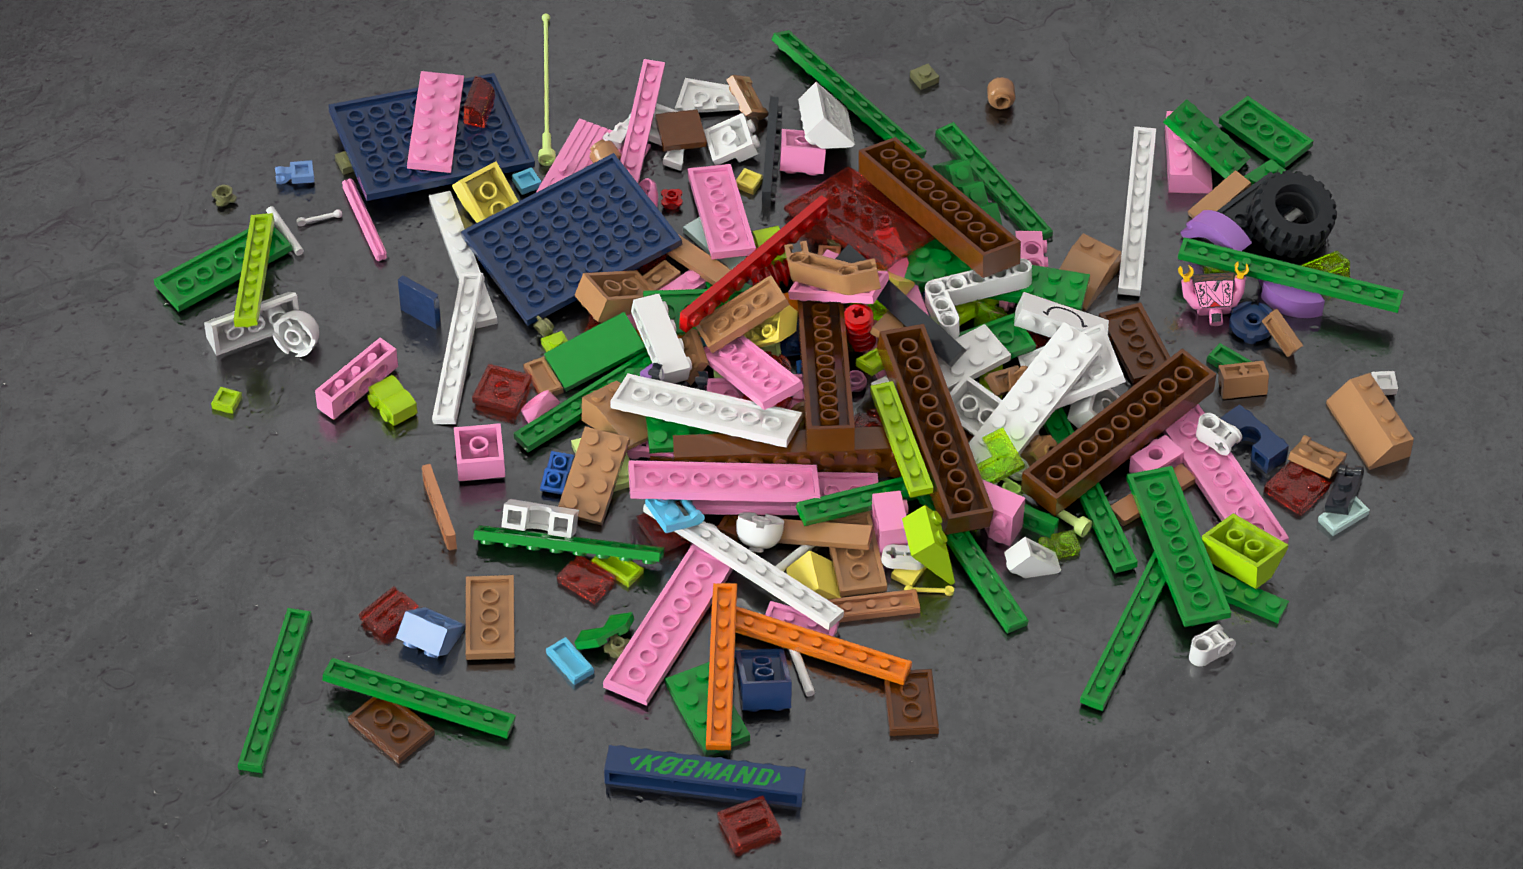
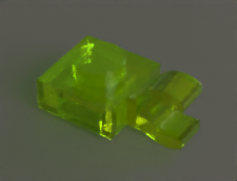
(1062, 543)

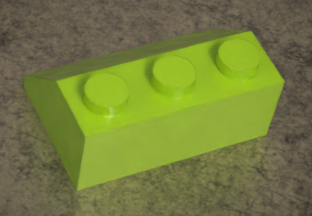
(1244, 550)

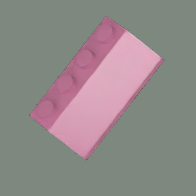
(1185, 168)

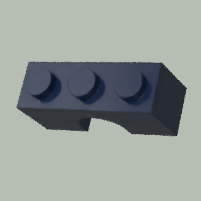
(1268, 449)

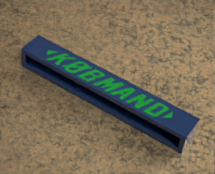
(704, 775)

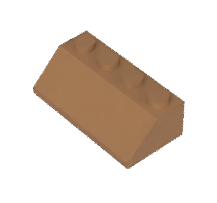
(1370, 422)

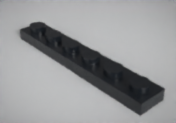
(771, 157)

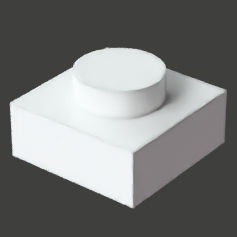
(1386, 381)

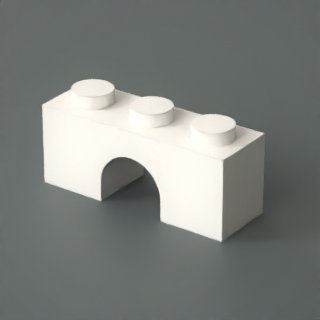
(527, 515)

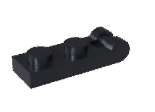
(1344, 489)

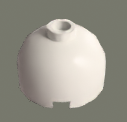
(296, 332)
(759, 531)

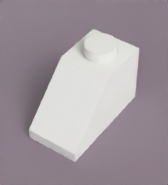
(1031, 559)

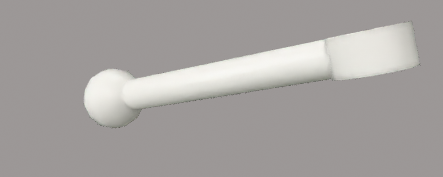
(302, 221)

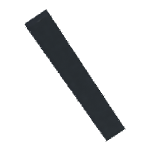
(910, 314)

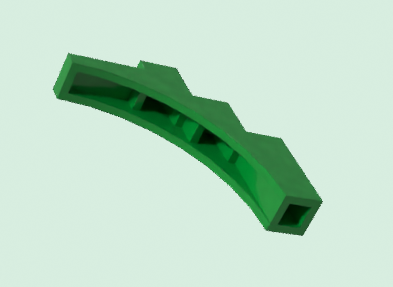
(961, 176)

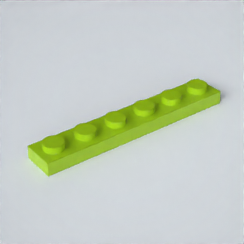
(901, 439)

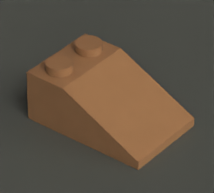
(1096, 259)
(610, 292)
(600, 416)

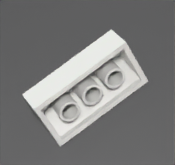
(825, 119)
(226, 337)
(973, 404)

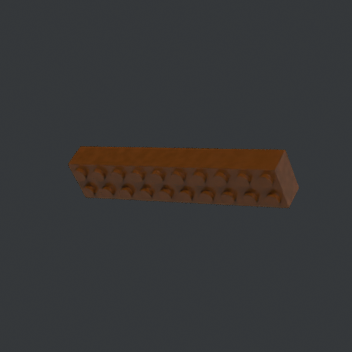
(940, 207)
(825, 377)
(923, 392)
(1118, 432)
(871, 452)

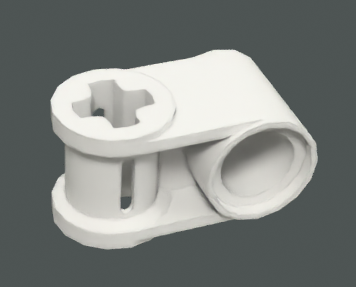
(1217, 433)
(1210, 646)

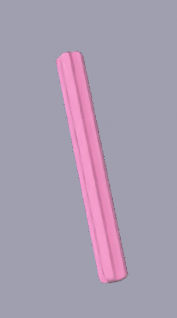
(364, 220)

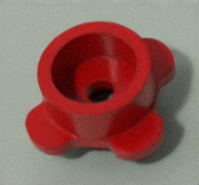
(671, 198)

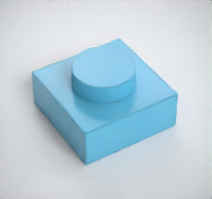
(526, 181)

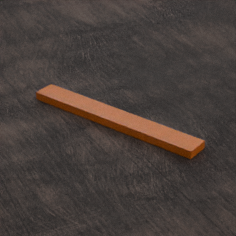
(822, 646)
(721, 667)

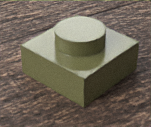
(924, 76)
(343, 162)

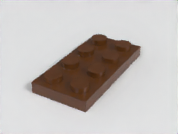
(1135, 340)

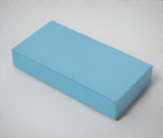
(570, 661)

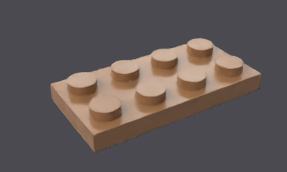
(742, 314)
(594, 474)
(858, 569)
(490, 617)

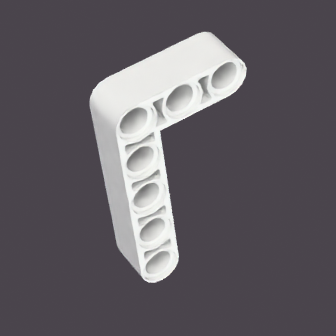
(968, 286)

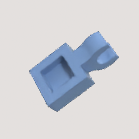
(298, 171)

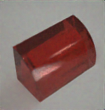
(479, 103)

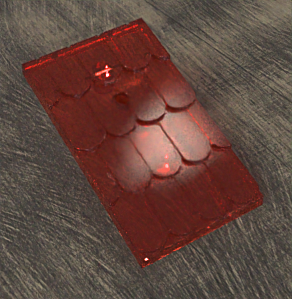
(864, 219)

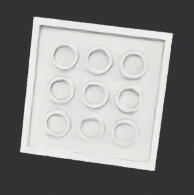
(1099, 376)

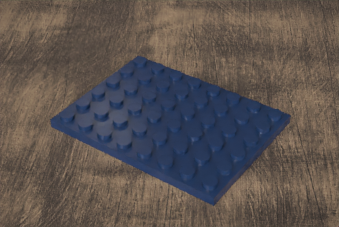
(379, 133)
(571, 228)

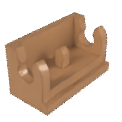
(1243, 379)

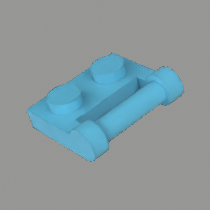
(671, 517)

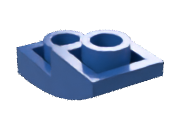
(557, 472)

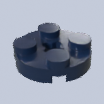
(1243, 328)

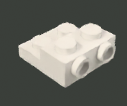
(732, 140)

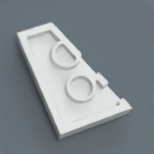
(705, 97)

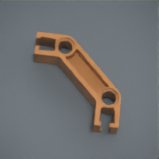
(832, 273)

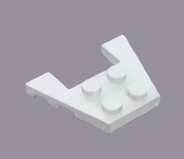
(672, 158)

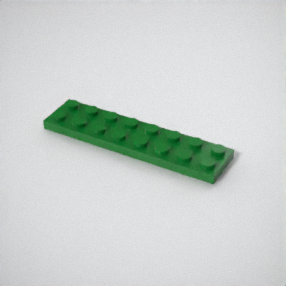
(1047, 283)
(1178, 546)

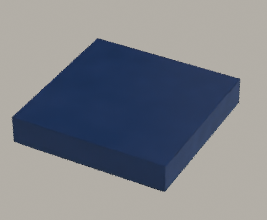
(419, 302)

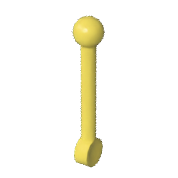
(948, 590)

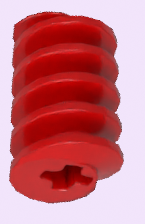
(779, 272)
(859, 323)

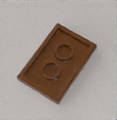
(912, 705)
(391, 727)

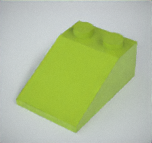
(928, 542)

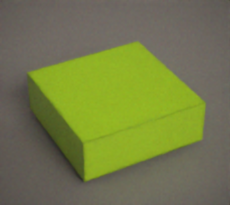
(226, 400)

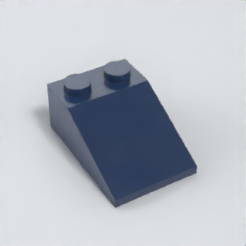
(763, 679)

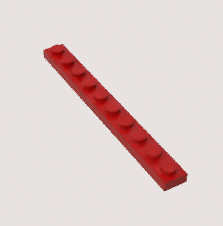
(752, 264)

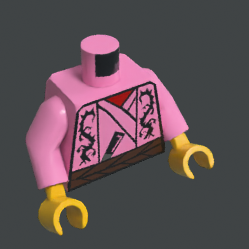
(1213, 292)

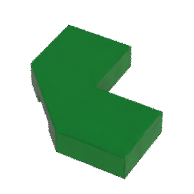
(596, 637)

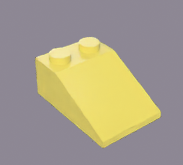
(485, 192)

